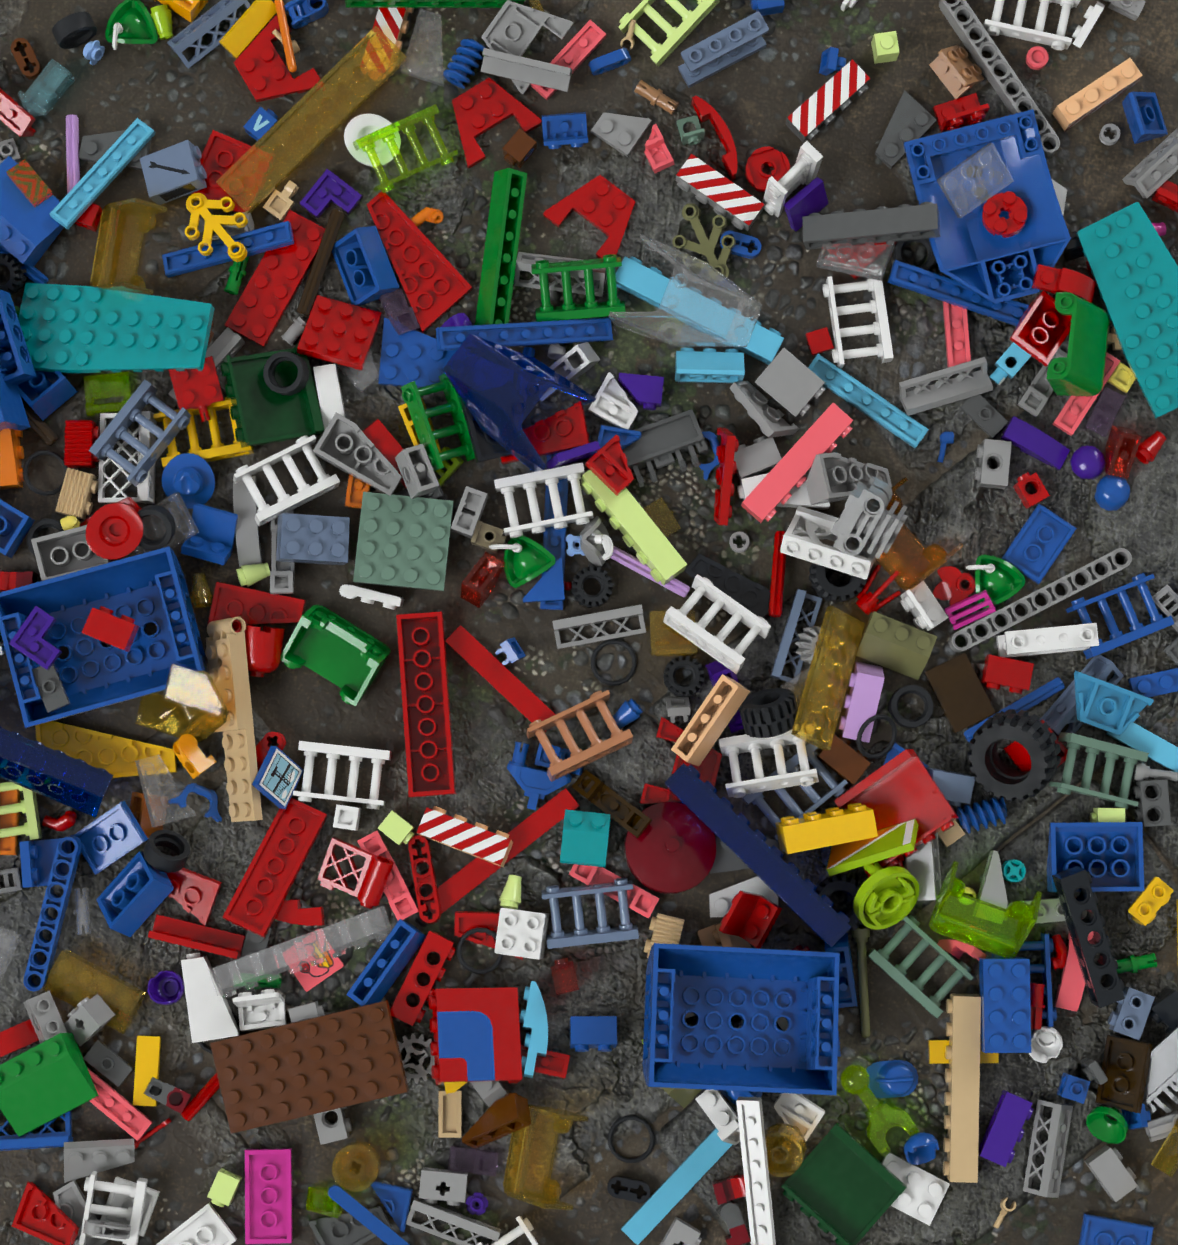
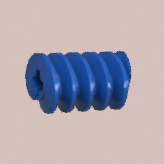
(463, 62)
(983, 814)

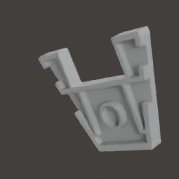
(517, 27)

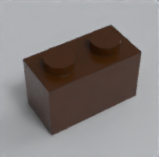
(844, 760)

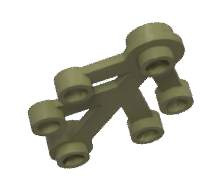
(707, 246)

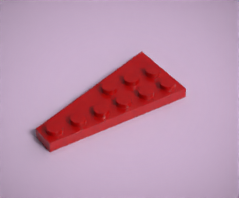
(424, 272)

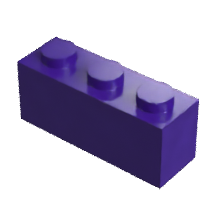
(1005, 1128)

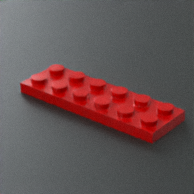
(275, 282)
(275, 867)

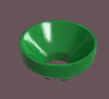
(1105, 1128)

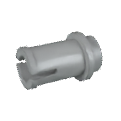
(294, 331)

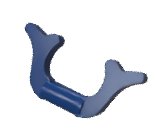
(707, 468)
(200, 790)

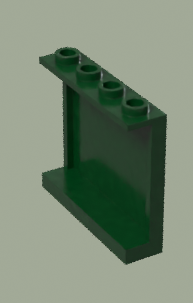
(262, 413)
(843, 1187)

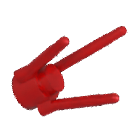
(869, 601)

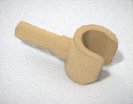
(629, 36)
(294, 44)
(1003, 1212)

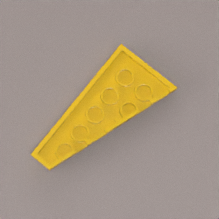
(102, 749)

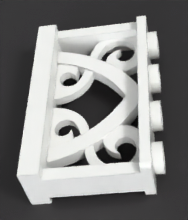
(815, 526)

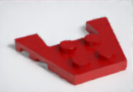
(266, 72)
(483, 109)
(602, 206)
(708, 768)

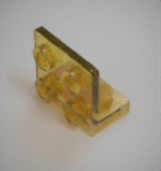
(666, 640)

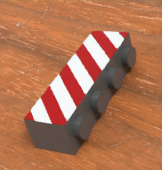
(828, 101)

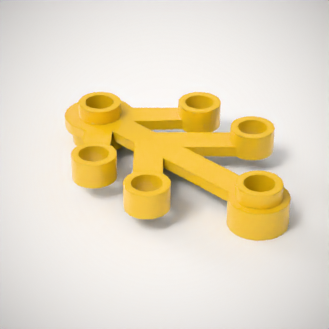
(214, 222)

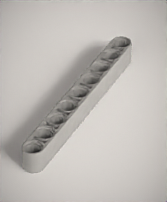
(988, 65)
(1049, 595)

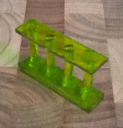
(407, 127)

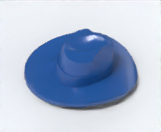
(190, 477)

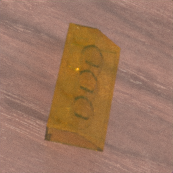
(76, 978)

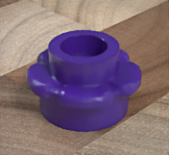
(476, 1197)

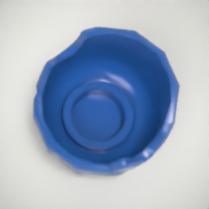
(1112, 492)
(920, 1148)

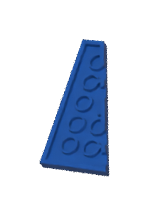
(410, 358)

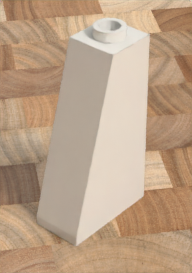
(799, 495)
(207, 1013)

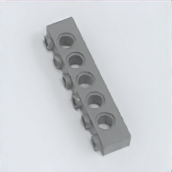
(326, 1130)

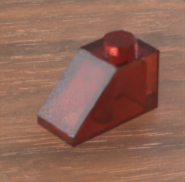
(1121, 451)
(481, 579)
(564, 976)

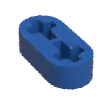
(609, 61)
(742, 239)

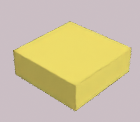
(1122, 378)

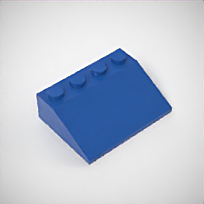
(24, 228)
(1105, 849)

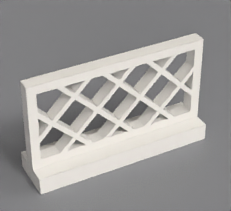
(146, 489)

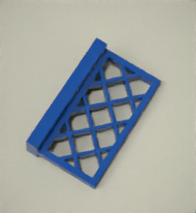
(38, 1140)

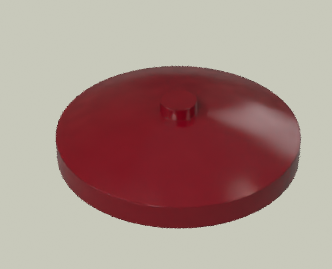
(672, 850)

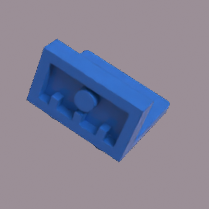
(215, 534)
(38, 860)

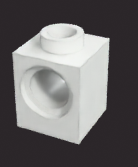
(347, 817)

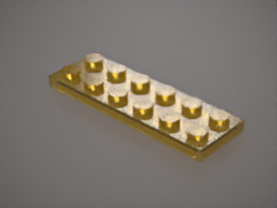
(828, 678)

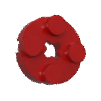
(756, 163)
(1004, 202)

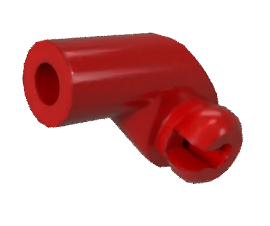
(62, 823)
(1061, 953)

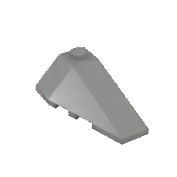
(352, 452)
(835, 477)

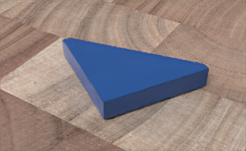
(626, 436)
(549, 587)
(395, 1200)

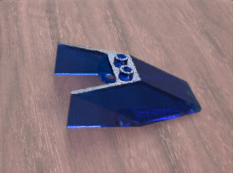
(502, 390)

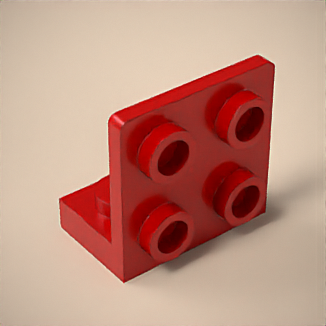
(960, 112)
(750, 918)

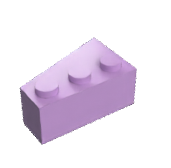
(862, 700)

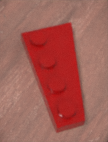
(557, 433)
(725, 454)
(254, 605)

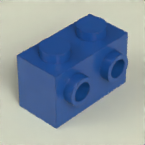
(593, 1033)

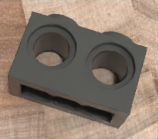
(1158, 802)

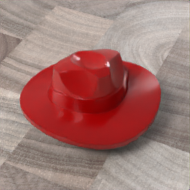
(114, 531)

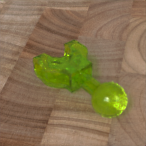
(880, 1116)

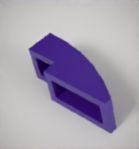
(1035, 443)

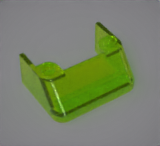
(980, 922)

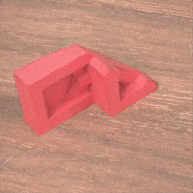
(657, 151)
(957, 948)

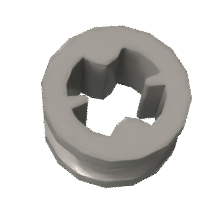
(1106, 140)
(744, 537)

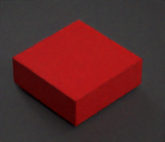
(819, 341)

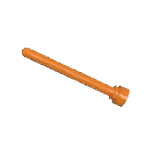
(285, 34)

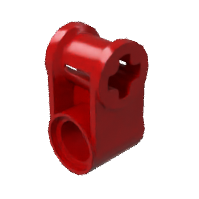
(264, 745)

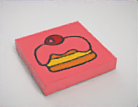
(313, 975)

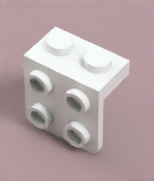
(260, 1010)

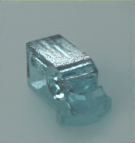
(46, 89)

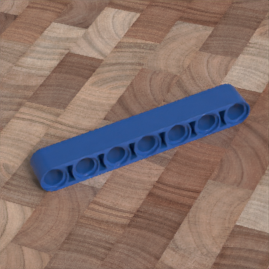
(60, 903)

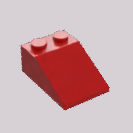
(1041, 329)

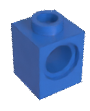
(1073, 1088)

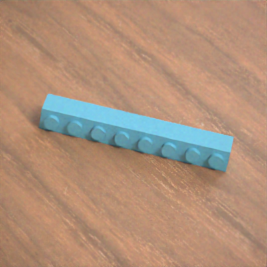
(650, 287)

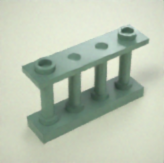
(1112, 753)
(898, 972)

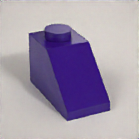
(643, 389)

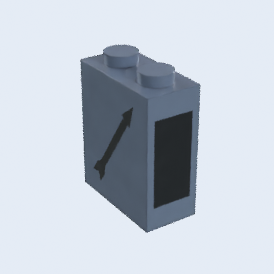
(173, 172)

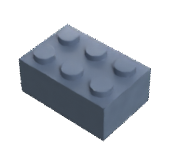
(312, 539)

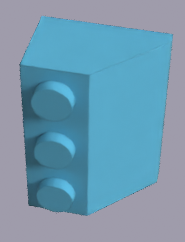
(709, 366)

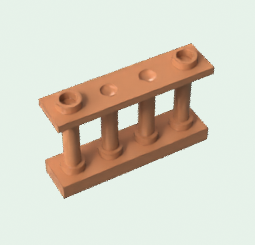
(578, 757)

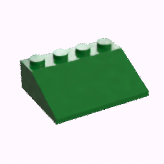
(44, 1083)

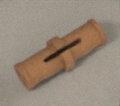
(656, 97)

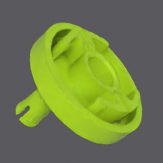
(878, 888)

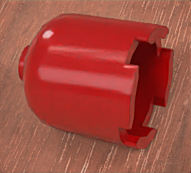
(263, 649)

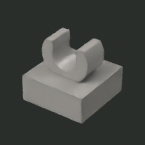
(678, 707)

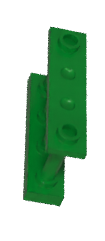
(591, 307)
(427, 437)

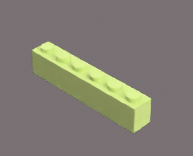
(637, 529)

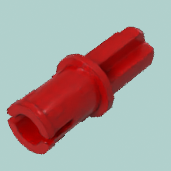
(1037, 1006)

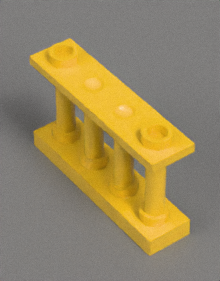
(217, 450)

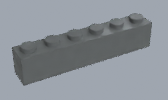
(874, 226)

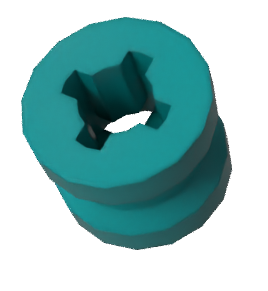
(1016, 873)

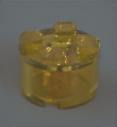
(791, 1141)
(352, 1178)

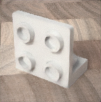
(923, 607)
(521, 933)

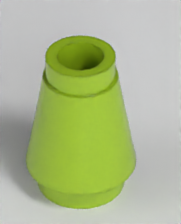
(162, 20)

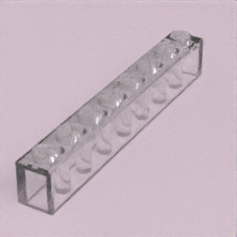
(299, 951)

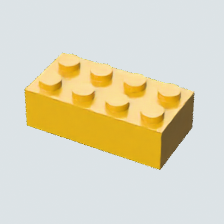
(826, 829)

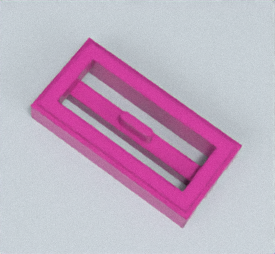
(957, 624)

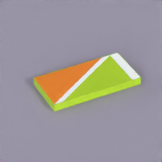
(889, 843)

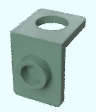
(692, 137)

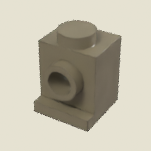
(478, 538)

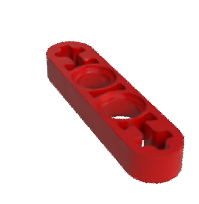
(426, 879)

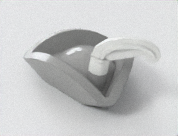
(596, 542)

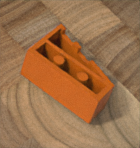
(10, 459)

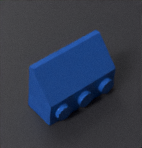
(364, 265)
(134, 895)

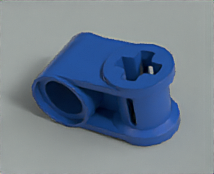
(306, 12)

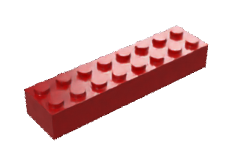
(426, 704)

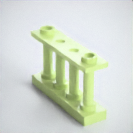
(675, 35)
(29, 806)

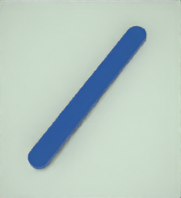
(364, 1216)

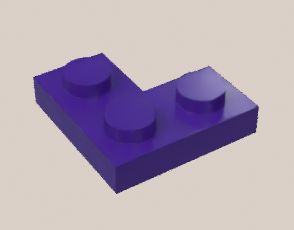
(330, 189)
(30, 638)

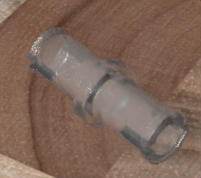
(82, 911)

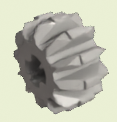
(807, 643)

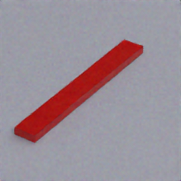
(522, 837)

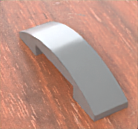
(1040, 389)
(247, 529)
(281, 573)

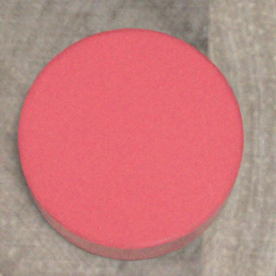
(1037, 58)

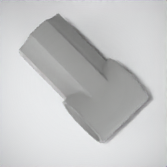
(1161, 1127)

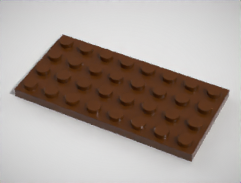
(309, 1066)

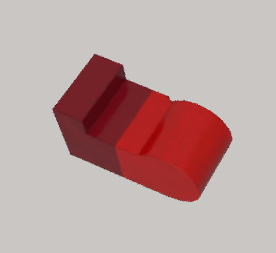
(13, 580)
(729, 1188)

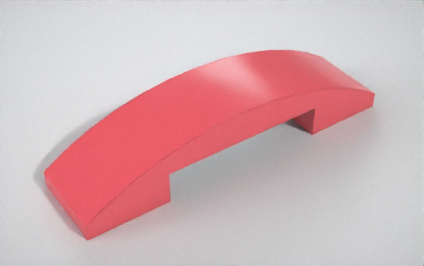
(396, 888)
(638, 899)
(1072, 981)

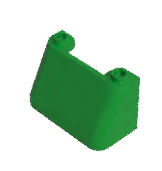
(1084, 366)
(336, 652)

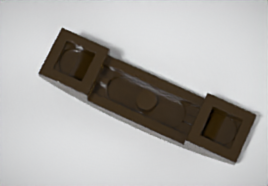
(611, 803)

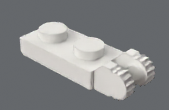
(369, 596)

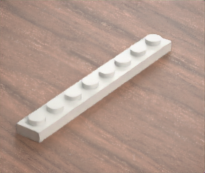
(756, 1170)

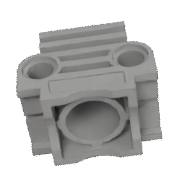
(868, 519)

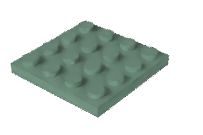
(403, 541)

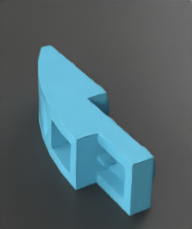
(535, 1020)

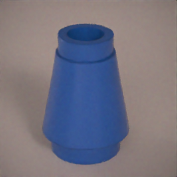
(627, 713)

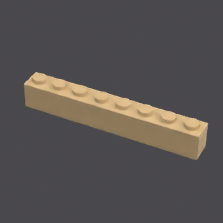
(963, 1088)

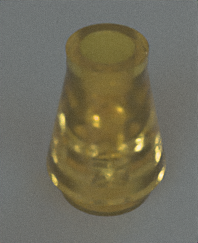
(201, 594)

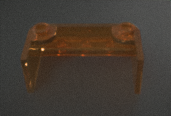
(909, 555)

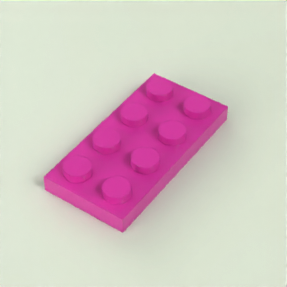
(268, 1196)

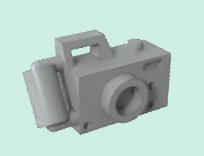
(1128, 8)

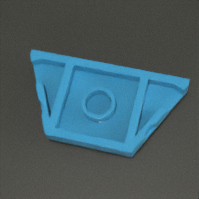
(1106, 704)

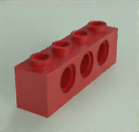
(433, 943)

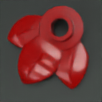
(950, 586)

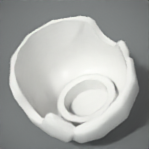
(1045, 1044)

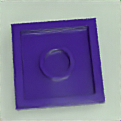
(807, 201)
(573, 455)

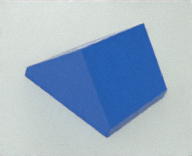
(1144, 116)

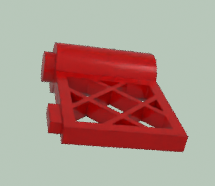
(370, 881)

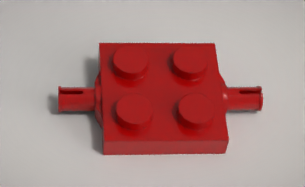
(197, 388)

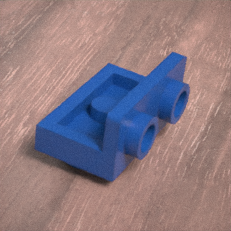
(564, 129)

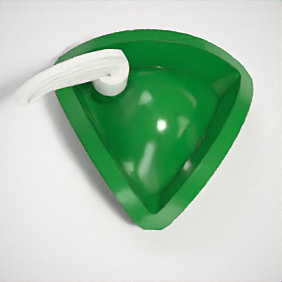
(131, 25)
(524, 560)
(997, 578)

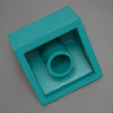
(585, 838)

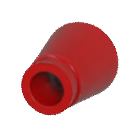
(1150, 447)

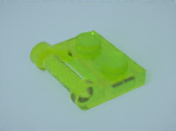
(106, 387)

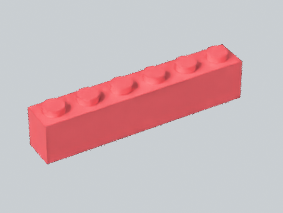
(796, 463)

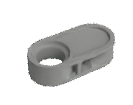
(107, 1229)

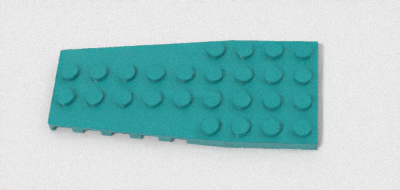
(1141, 298)
(112, 330)

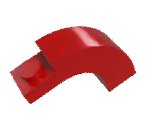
(1064, 280)

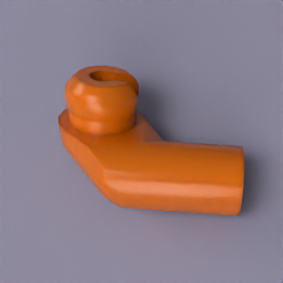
(429, 215)

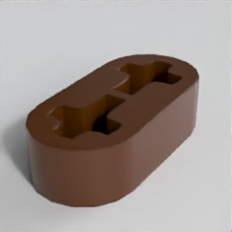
(30, 56)

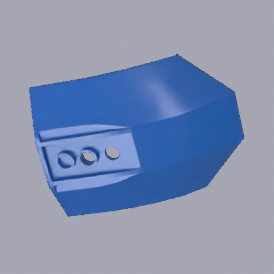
(966, 251)

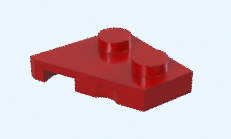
(611, 466)

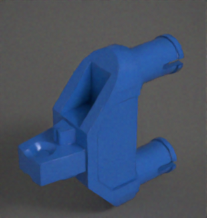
(532, 780)

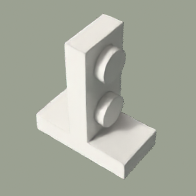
(721, 1115)

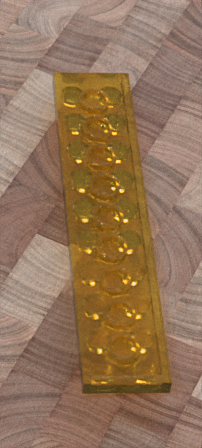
(312, 120)

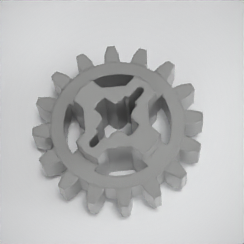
(410, 1048)

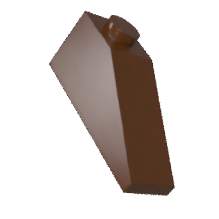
(501, 1119)

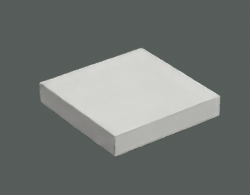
(125, 1201)

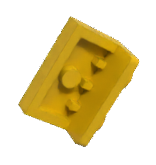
(1149, 901)

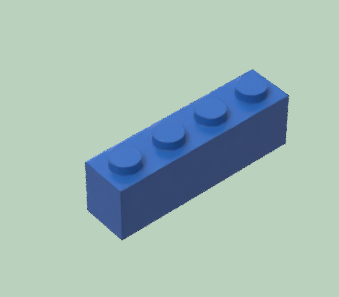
(387, 964)

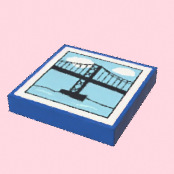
(278, 777)

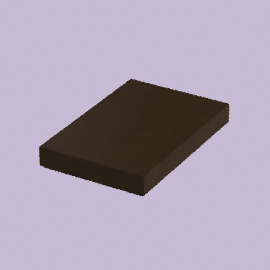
(959, 692)
(1127, 1069)

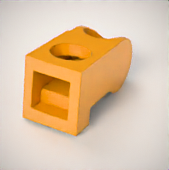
(191, 755)

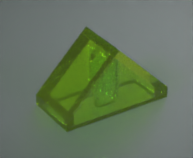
(321, 1203)

